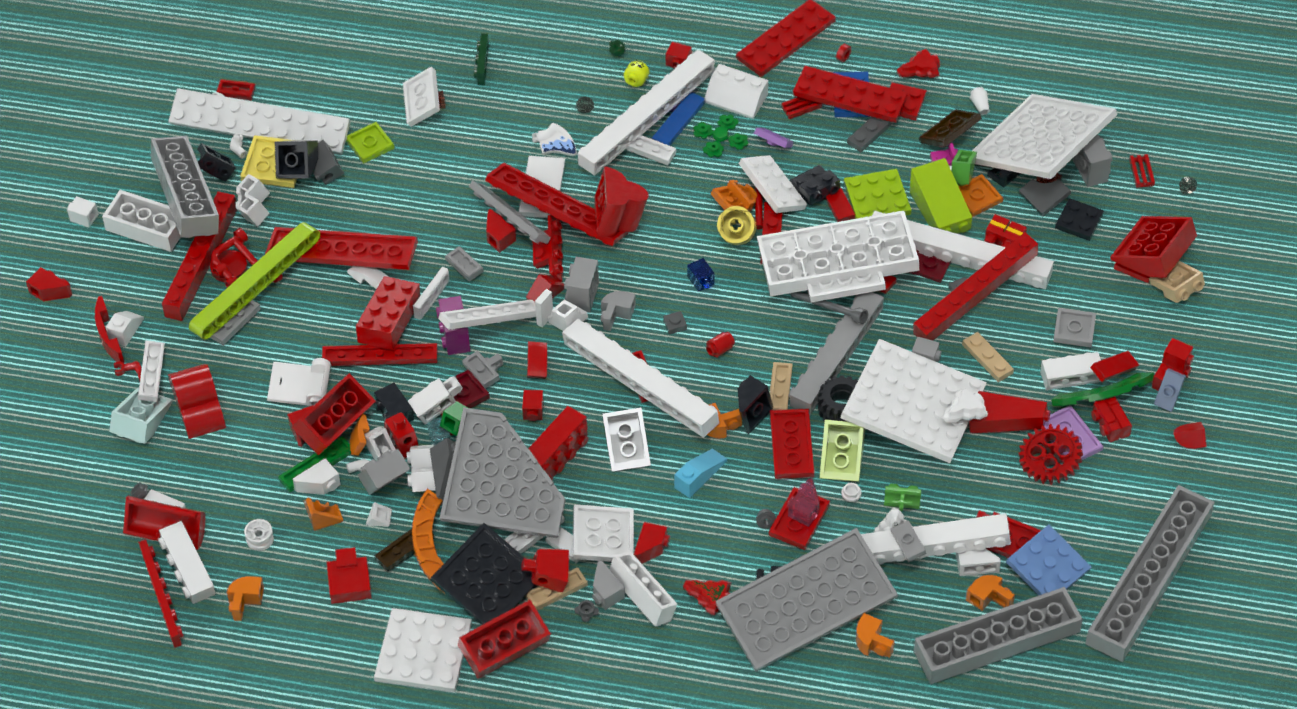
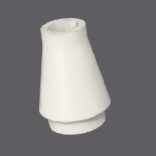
(980, 100)

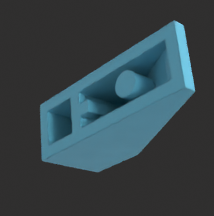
(698, 472)

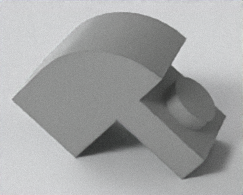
(617, 304)

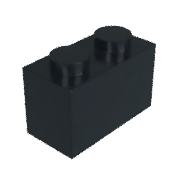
(391, 402)

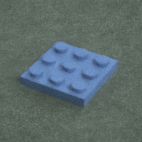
(1048, 562)

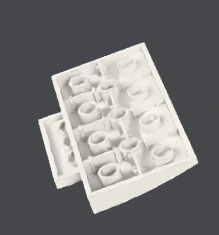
(838, 256)

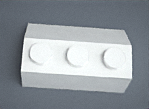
(736, 91)

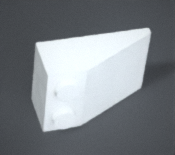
(626, 439)

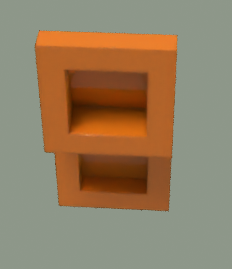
(357, 437)

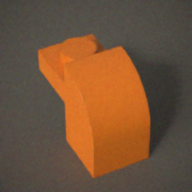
(727, 421)
(988, 589)
(244, 591)
(869, 637)

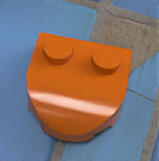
(735, 195)

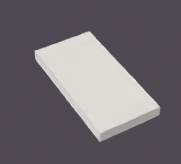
(547, 170)

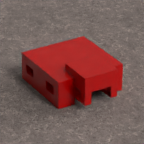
(348, 577)

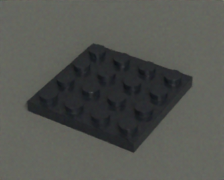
(484, 576)

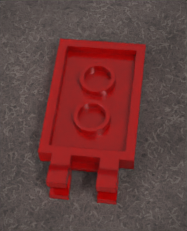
(1019, 535)

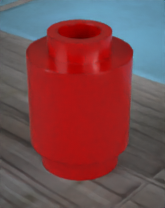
(720, 344)

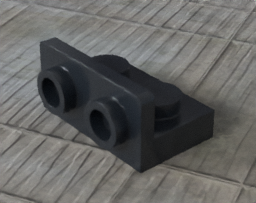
(215, 163)

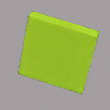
(369, 142)

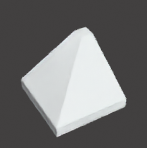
(379, 515)

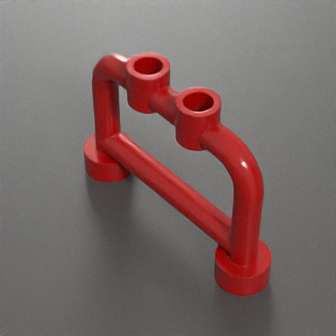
(220, 267)

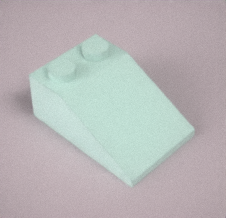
(138, 418)

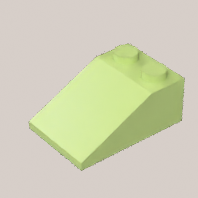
(842, 451)

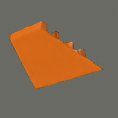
(322, 515)

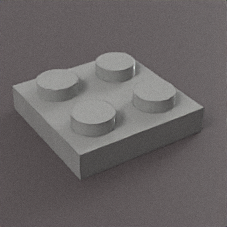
(1074, 327)

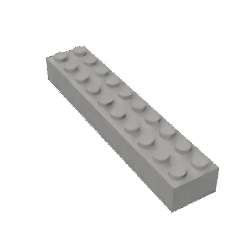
(1149, 573)

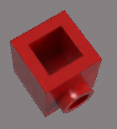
(677, 54)

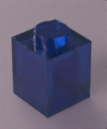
(700, 274)

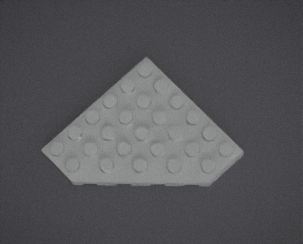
(499, 480)

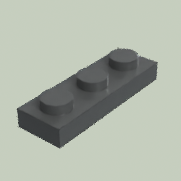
(868, 133)

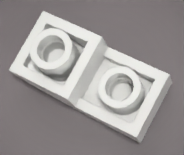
(369, 274)

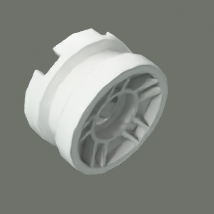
(257, 528)

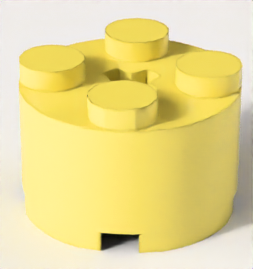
(742, 234)

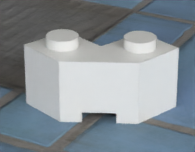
(250, 198)
(422, 471)

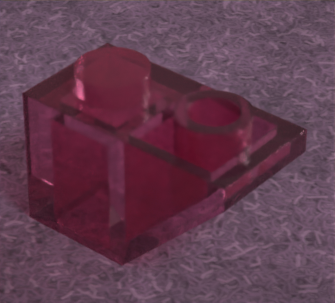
(805, 504)

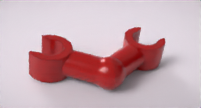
(127, 367)

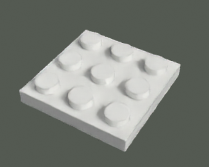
(602, 532)

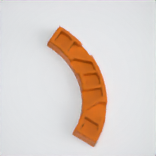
(422, 533)

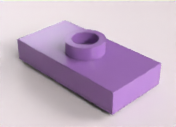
(773, 138)

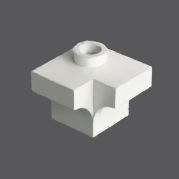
(565, 314)

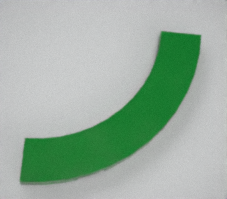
(1104, 392)

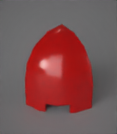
(1191, 435)

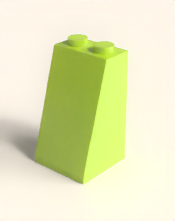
(940, 197)

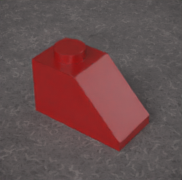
(651, 542)

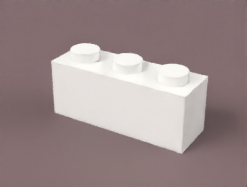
(1069, 371)

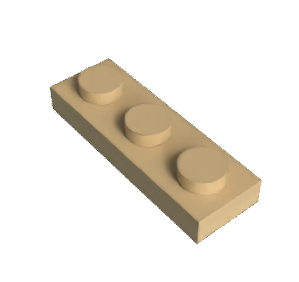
(987, 357)

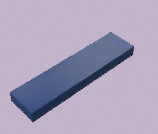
(679, 119)

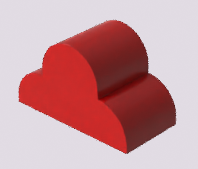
(618, 203)
(197, 400)

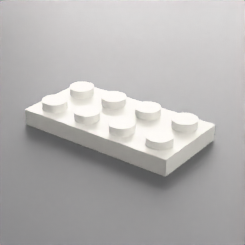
(772, 184)

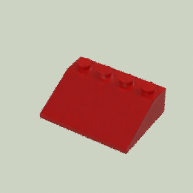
(1155, 244)

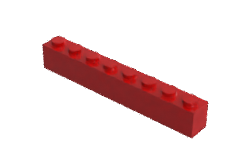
(197, 261)
(976, 288)

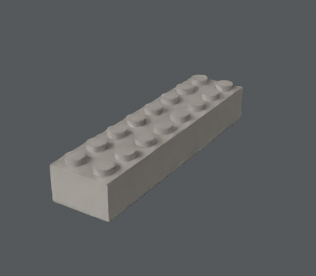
(184, 186)
(997, 635)

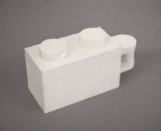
(435, 398)

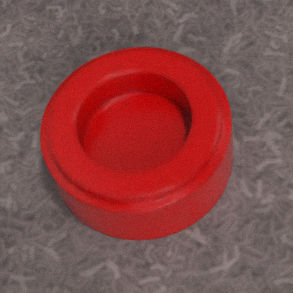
(843, 52)

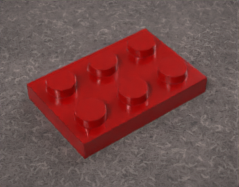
(792, 531)

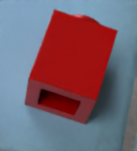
(533, 405)

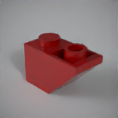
(499, 232)
(48, 286)

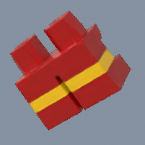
(1003, 232)

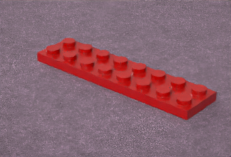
(549, 200)
(355, 249)

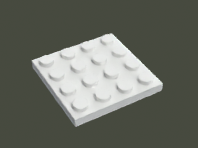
(422, 650)

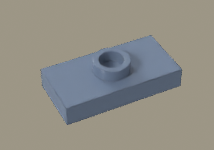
(1169, 390)

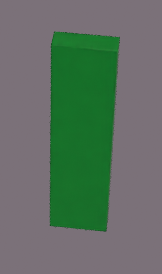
(333, 454)

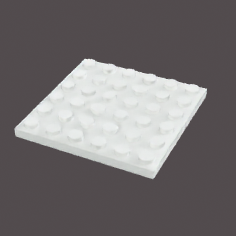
(1042, 135)
(906, 399)

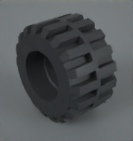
(831, 391)

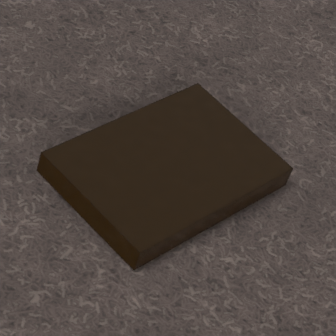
(950, 128)

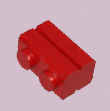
(1111, 419)

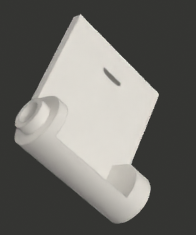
(299, 382)

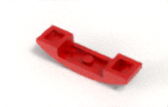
(111, 346)

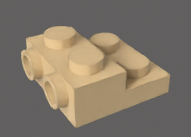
(1180, 282)

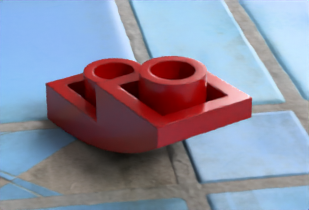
(537, 360)

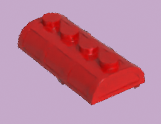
(147, 517)

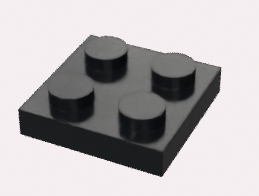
(1079, 219)

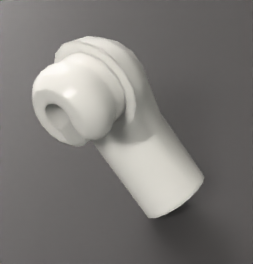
(236, 145)
(356, 465)

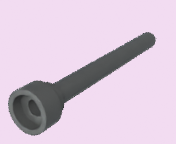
(858, 314)

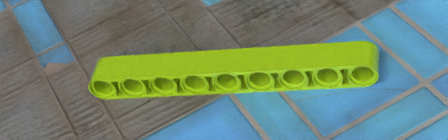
(254, 281)

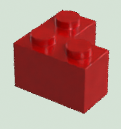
(1176, 357)

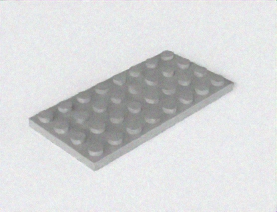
(806, 599)

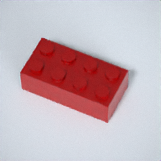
(387, 313)
(333, 414)
(560, 441)
(504, 639)

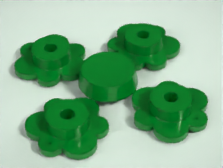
(720, 134)

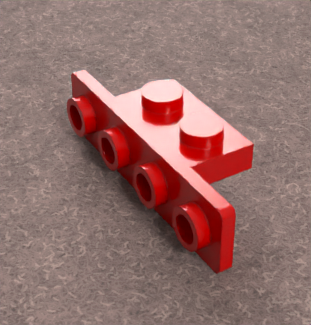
(552, 251)

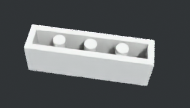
(186, 562)
(643, 588)

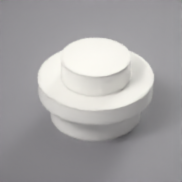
(851, 492)

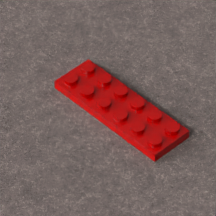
(785, 37)
(850, 94)

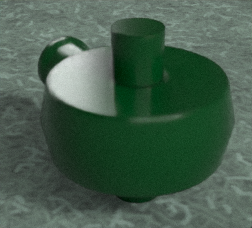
(616, 47)

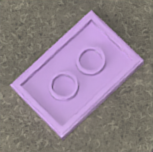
(1069, 418)

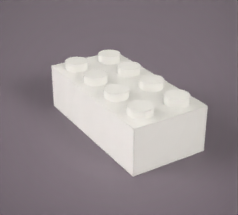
(142, 220)

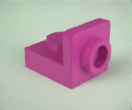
(948, 154)

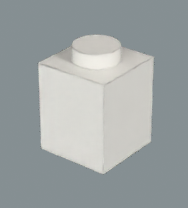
(82, 211)

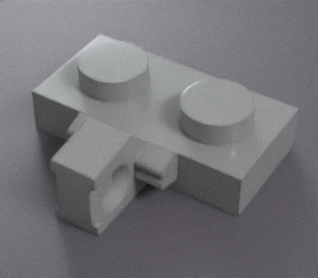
(483, 368)

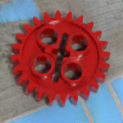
(1063, 442)

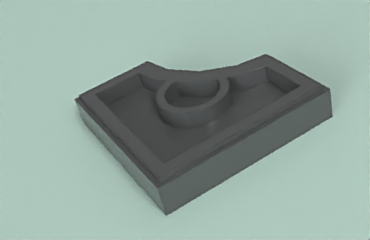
(1044, 196)

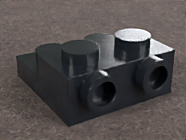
(816, 184)

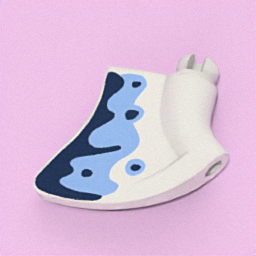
(555, 140)

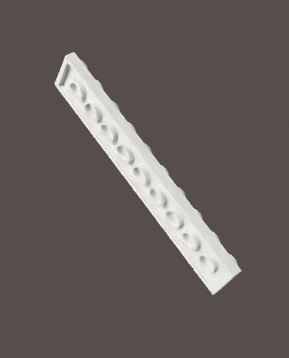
(253, 118)

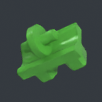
(902, 497)

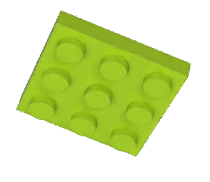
(877, 192)

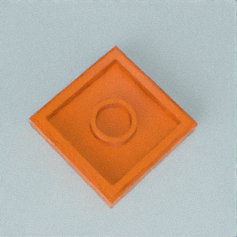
(980, 195)

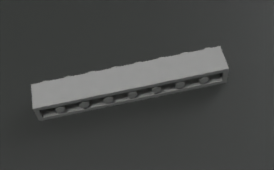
(835, 352)

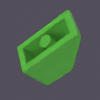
(963, 166)

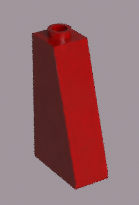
(1010, 414)

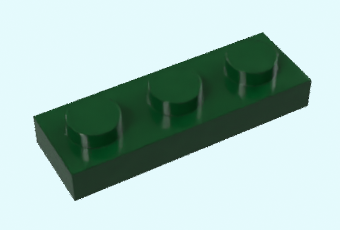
(481, 59)

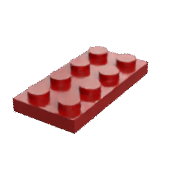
(791, 443)

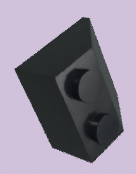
(295, 158)
(753, 402)

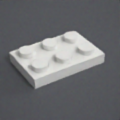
(421, 96)

